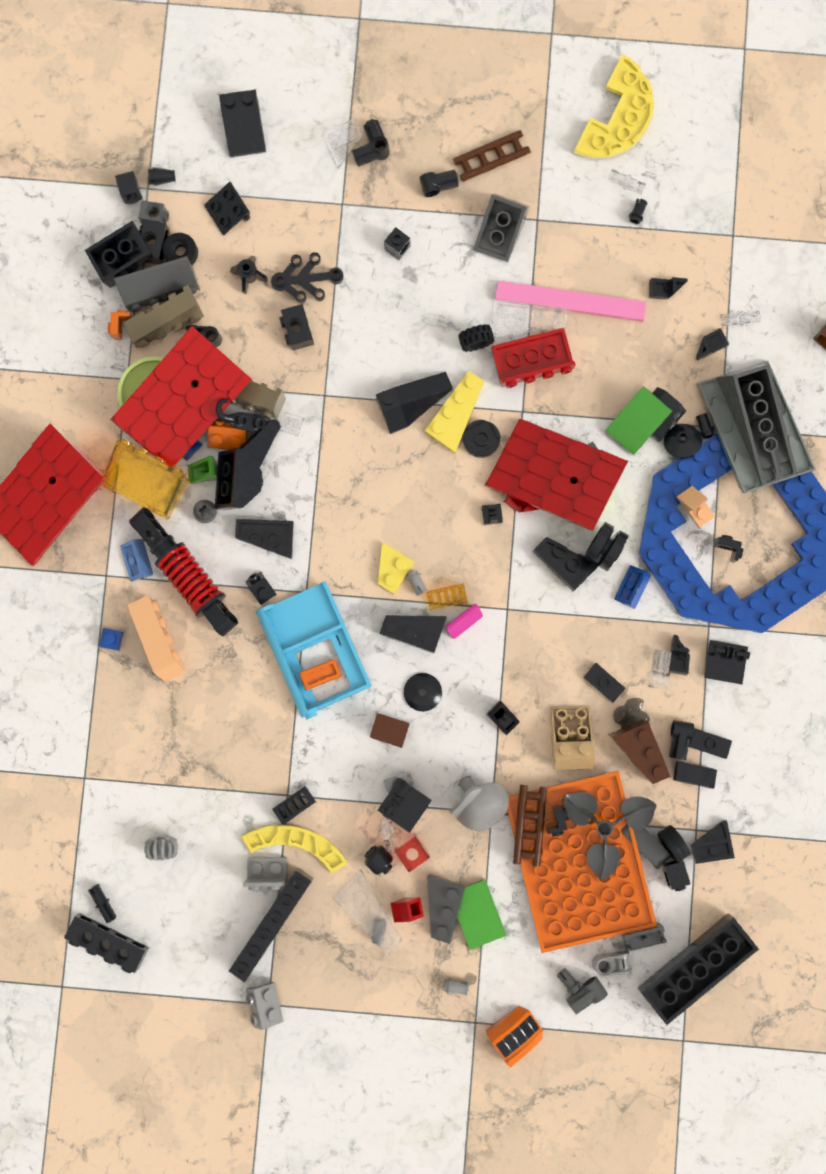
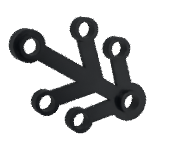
(304, 278)

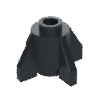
(248, 272)

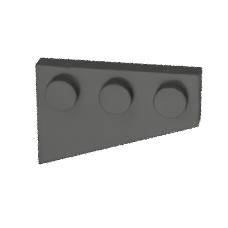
(444, 907)

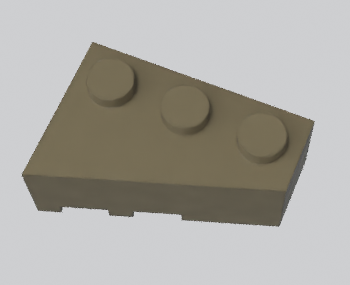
(261, 399)

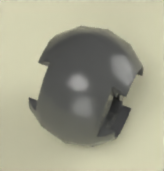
(200, 505)

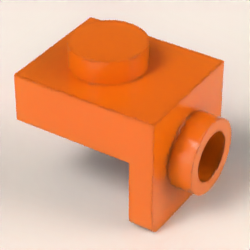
(116, 324)

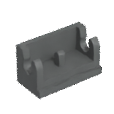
(644, 938)

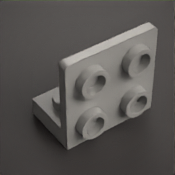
(266, 872)

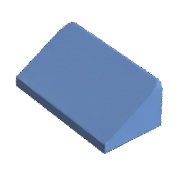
(136, 559)

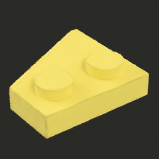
(392, 568)

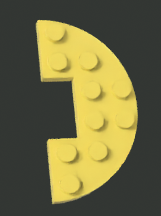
(629, 118)

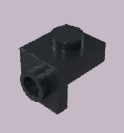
(726, 542)
(260, 587)
(560, 816)

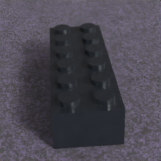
(698, 968)

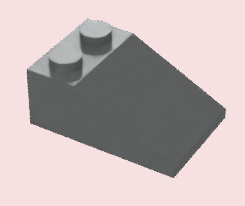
(501, 227)

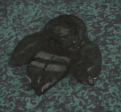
(633, 712)

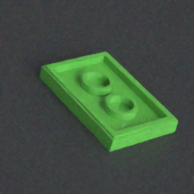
(638, 420)
(479, 916)

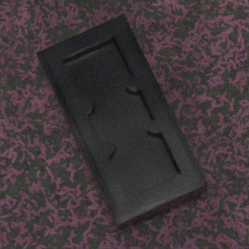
(604, 682)
(710, 743)

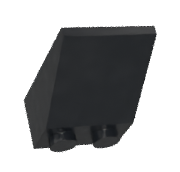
(242, 123)
(118, 253)

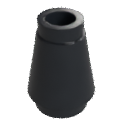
(161, 176)

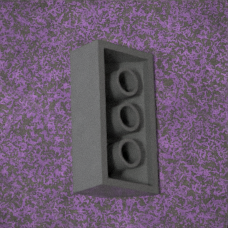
(156, 283)

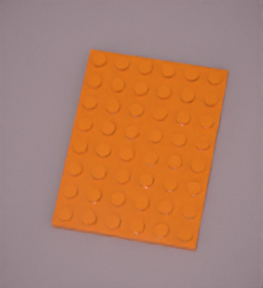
(564, 892)

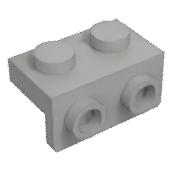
(264, 1006)

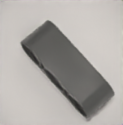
(648, 846)

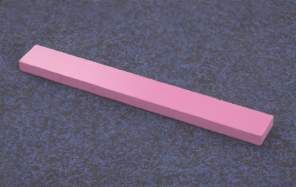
(575, 301)

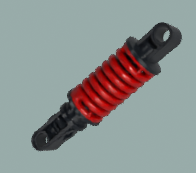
(184, 573)

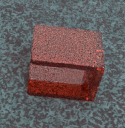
(414, 843)

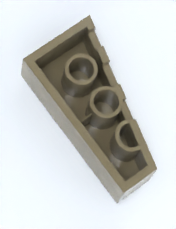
(164, 318)

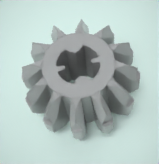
(161, 848)

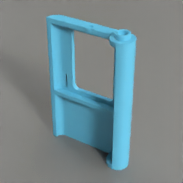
(302, 623)

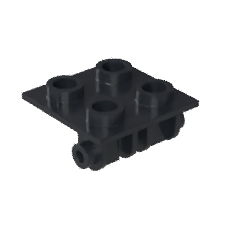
(227, 208)
(726, 662)
(404, 805)

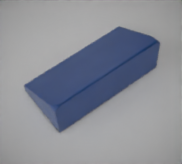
(632, 587)

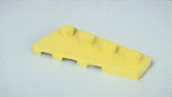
(454, 415)

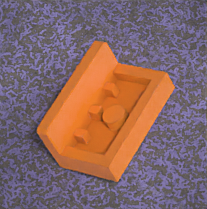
(225, 436)

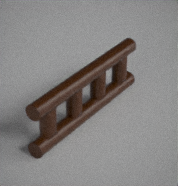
(502, 158)
(520, 834)

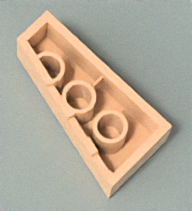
(155, 638)

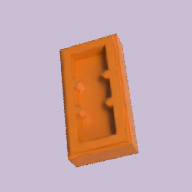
(319, 674)

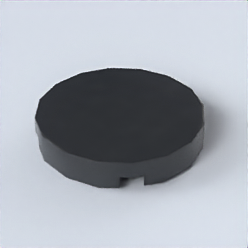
(481, 438)

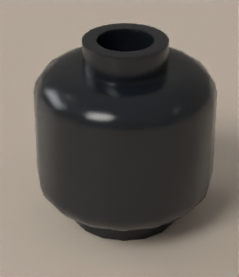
(378, 860)

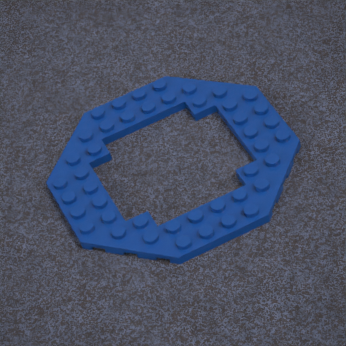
(682, 580)

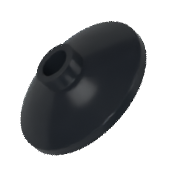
(683, 448)
(419, 702)

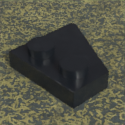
(713, 845)

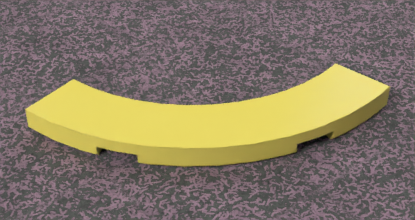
(296, 837)

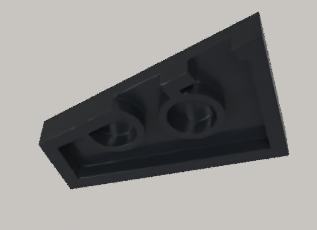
(566, 564)

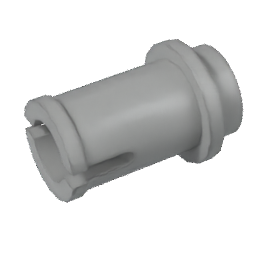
(416, 582)
(455, 986)

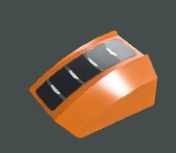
(515, 1035)

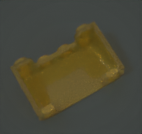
(144, 479)

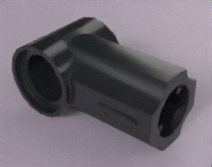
(434, 183)
(681, 735)

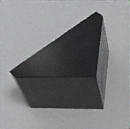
(502, 717)

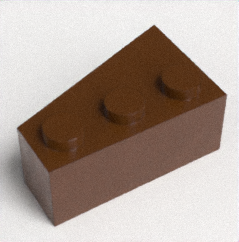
(642, 749)

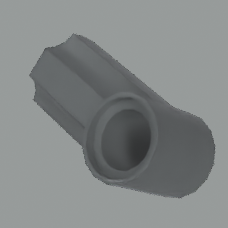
(591, 992)

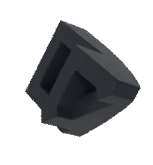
(664, 287)
(712, 343)
(679, 657)

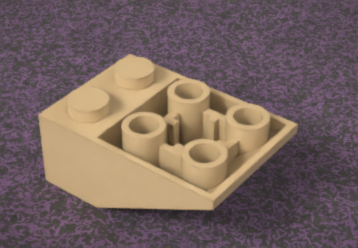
(572, 738)

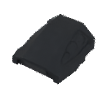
(677, 412)

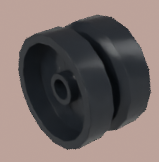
(606, 546)

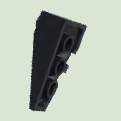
(411, 400)

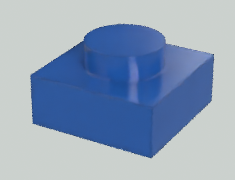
(111, 639)

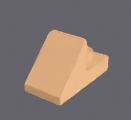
(695, 505)

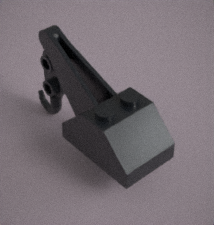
(239, 469)

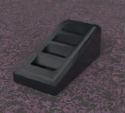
(280, 815)

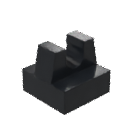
(492, 514)

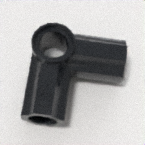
(369, 151)

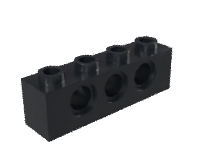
(100, 932)

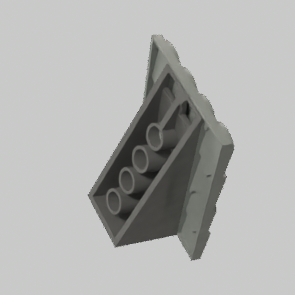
(755, 427)

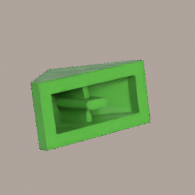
(203, 470)

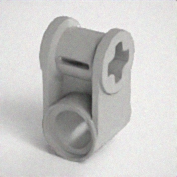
(616, 963)

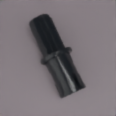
(102, 903)

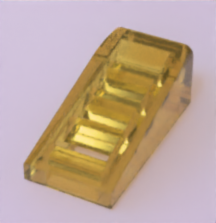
(463, 600)

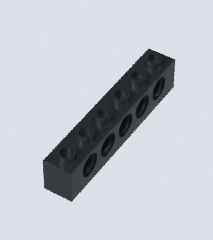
(271, 924)

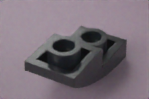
(695, 775)

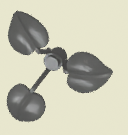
(605, 858)

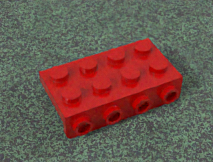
(532, 358)

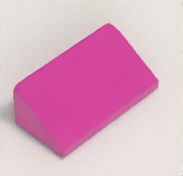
(464, 621)

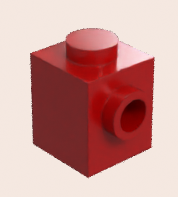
(407, 909)

